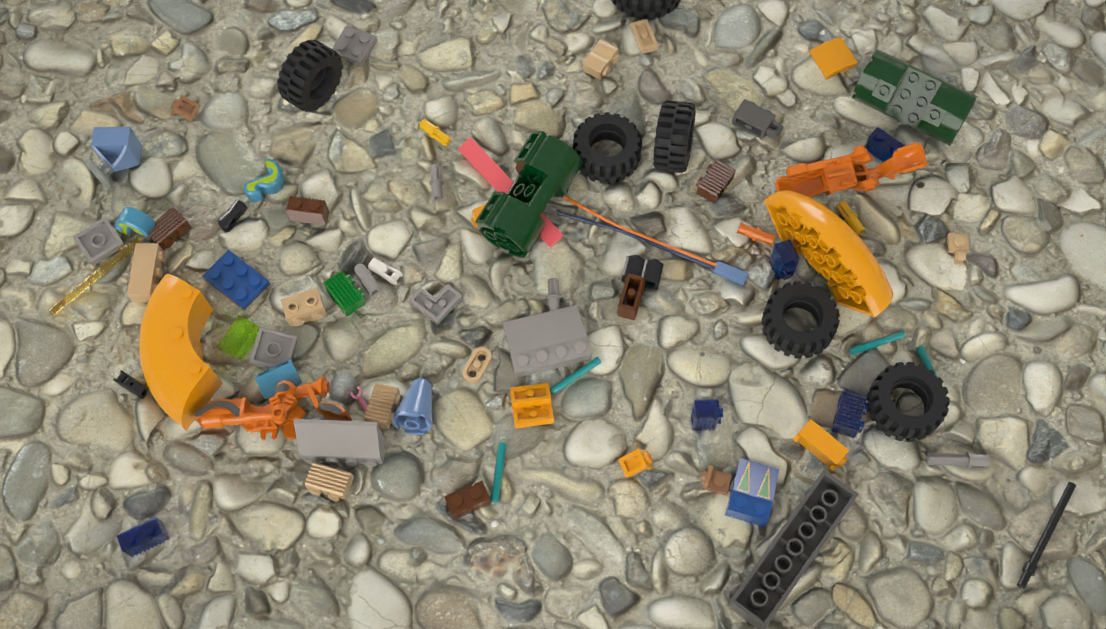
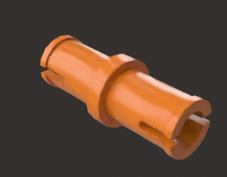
(756, 234)

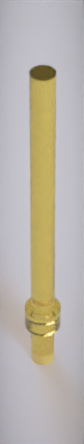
(123, 252)

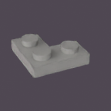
(435, 307)

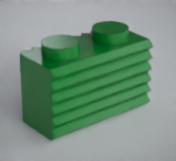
(344, 293)

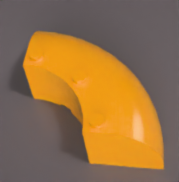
(831, 250)
(172, 350)

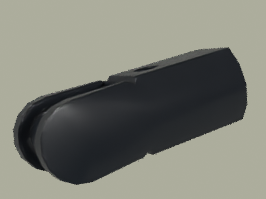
(232, 215)
(132, 385)

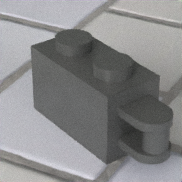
(756, 120)

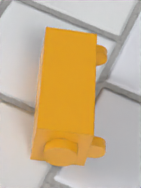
(822, 445)

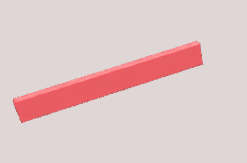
(502, 183)

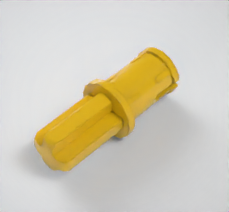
(434, 132)
(850, 217)

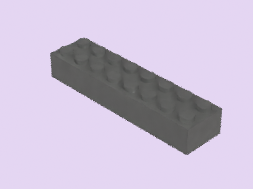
(792, 550)

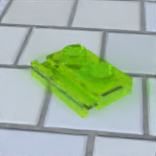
(239, 338)

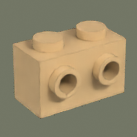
(303, 307)

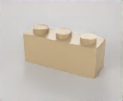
(145, 271)

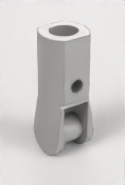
(366, 280)

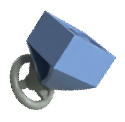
(117, 150)

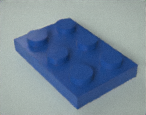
(236, 279)

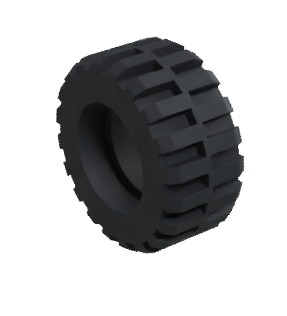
(310, 75)
(608, 128)
(674, 136)
(807, 298)
(921, 382)

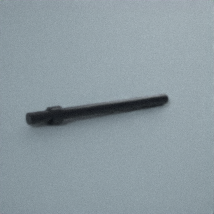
(1030, 567)

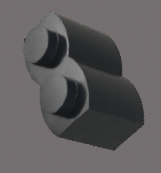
(649, 269)

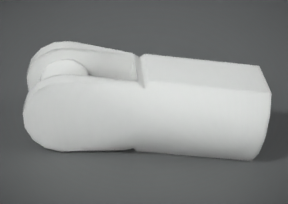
(383, 270)

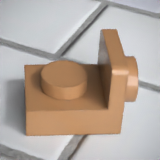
(185, 108)
(715, 481)

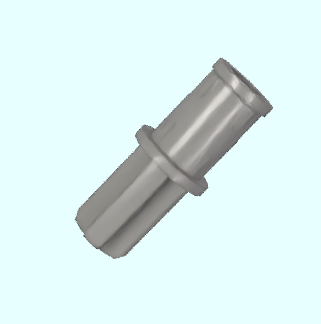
(436, 182)
(553, 294)

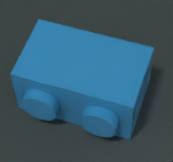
(271, 377)

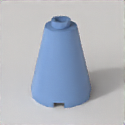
(415, 409)

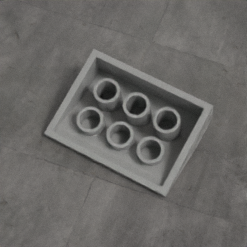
(547, 341)
(340, 441)

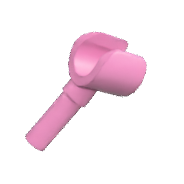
(360, 399)

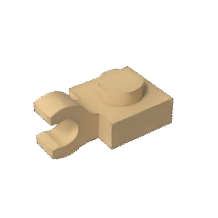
(959, 246)

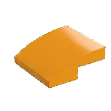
(833, 57)
(532, 405)

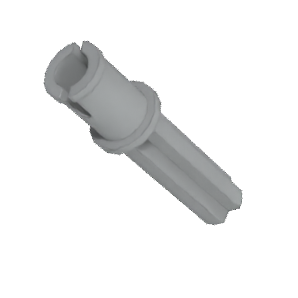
(958, 459)

